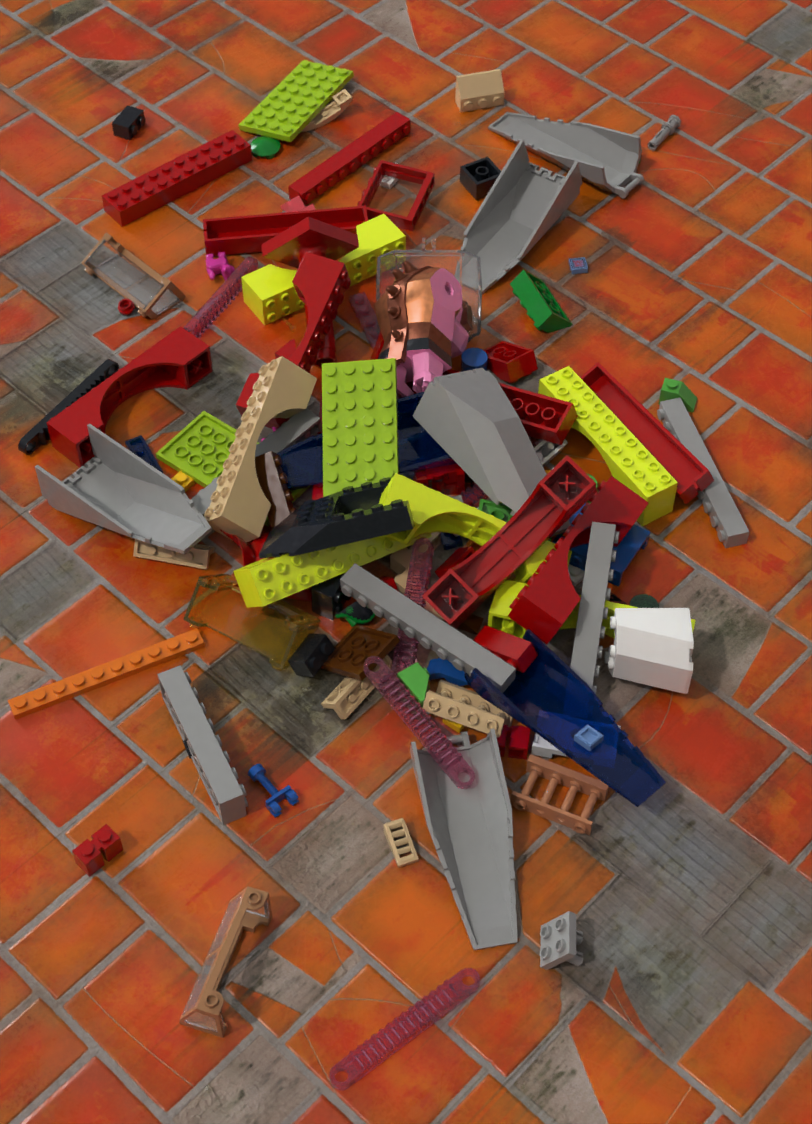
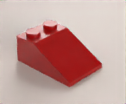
(510, 361)

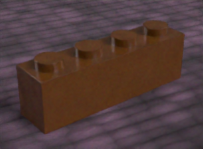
(274, 486)

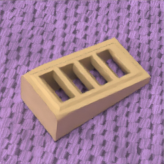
(398, 829)

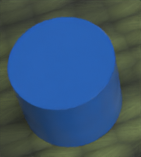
(473, 359)

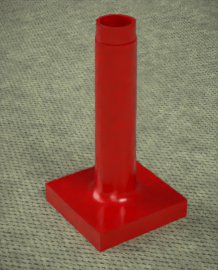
(319, 239)

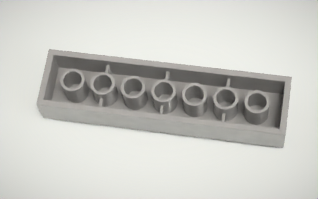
(203, 744)

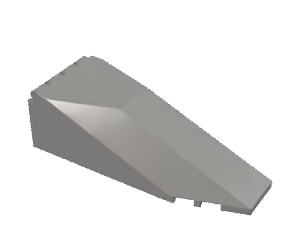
(517, 213)
(483, 435)
(126, 497)

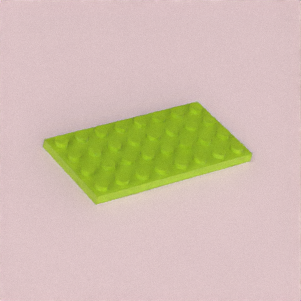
(296, 101)
(359, 423)
(202, 450)

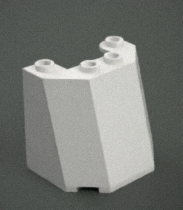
(652, 647)

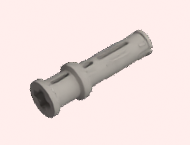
(667, 129)

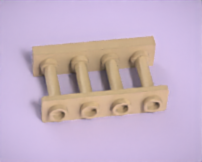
(465, 708)

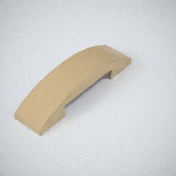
(331, 111)

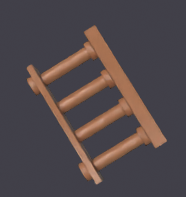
(564, 776)

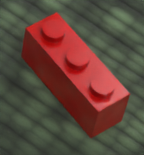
(509, 648)

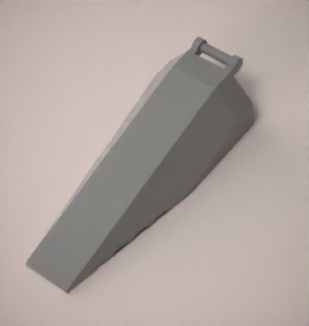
(603, 154)
(473, 838)

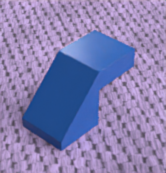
(442, 668)

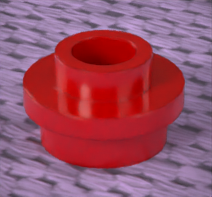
(126, 306)

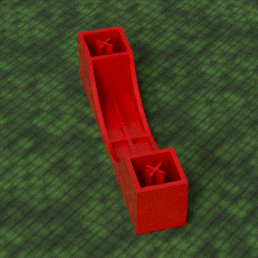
(321, 288)
(172, 362)
(543, 513)
(550, 593)

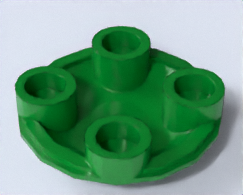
(265, 147)

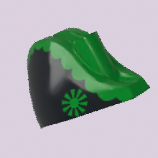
(356, 614)

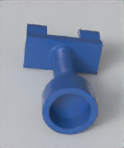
(257, 773)

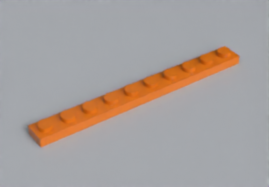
(105, 673)

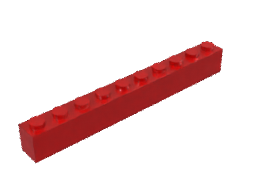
(350, 158)

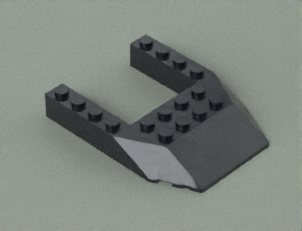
(339, 520)

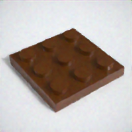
(356, 647)

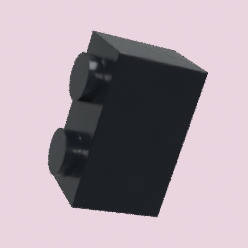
(128, 122)
(311, 655)

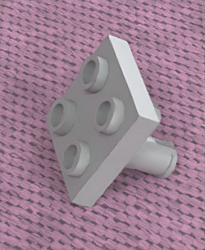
(560, 941)

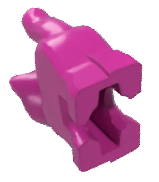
(218, 266)

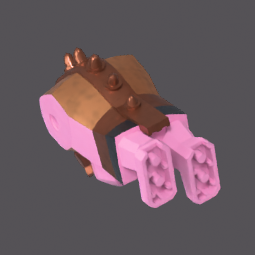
(422, 324)

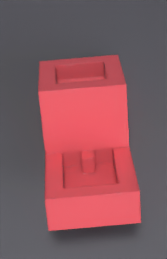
(296, 205)

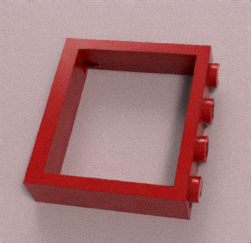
(402, 172)

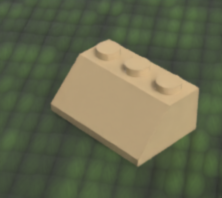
(479, 90)

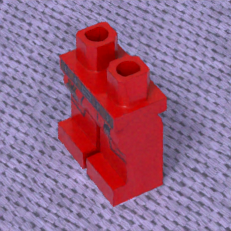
(445, 479)

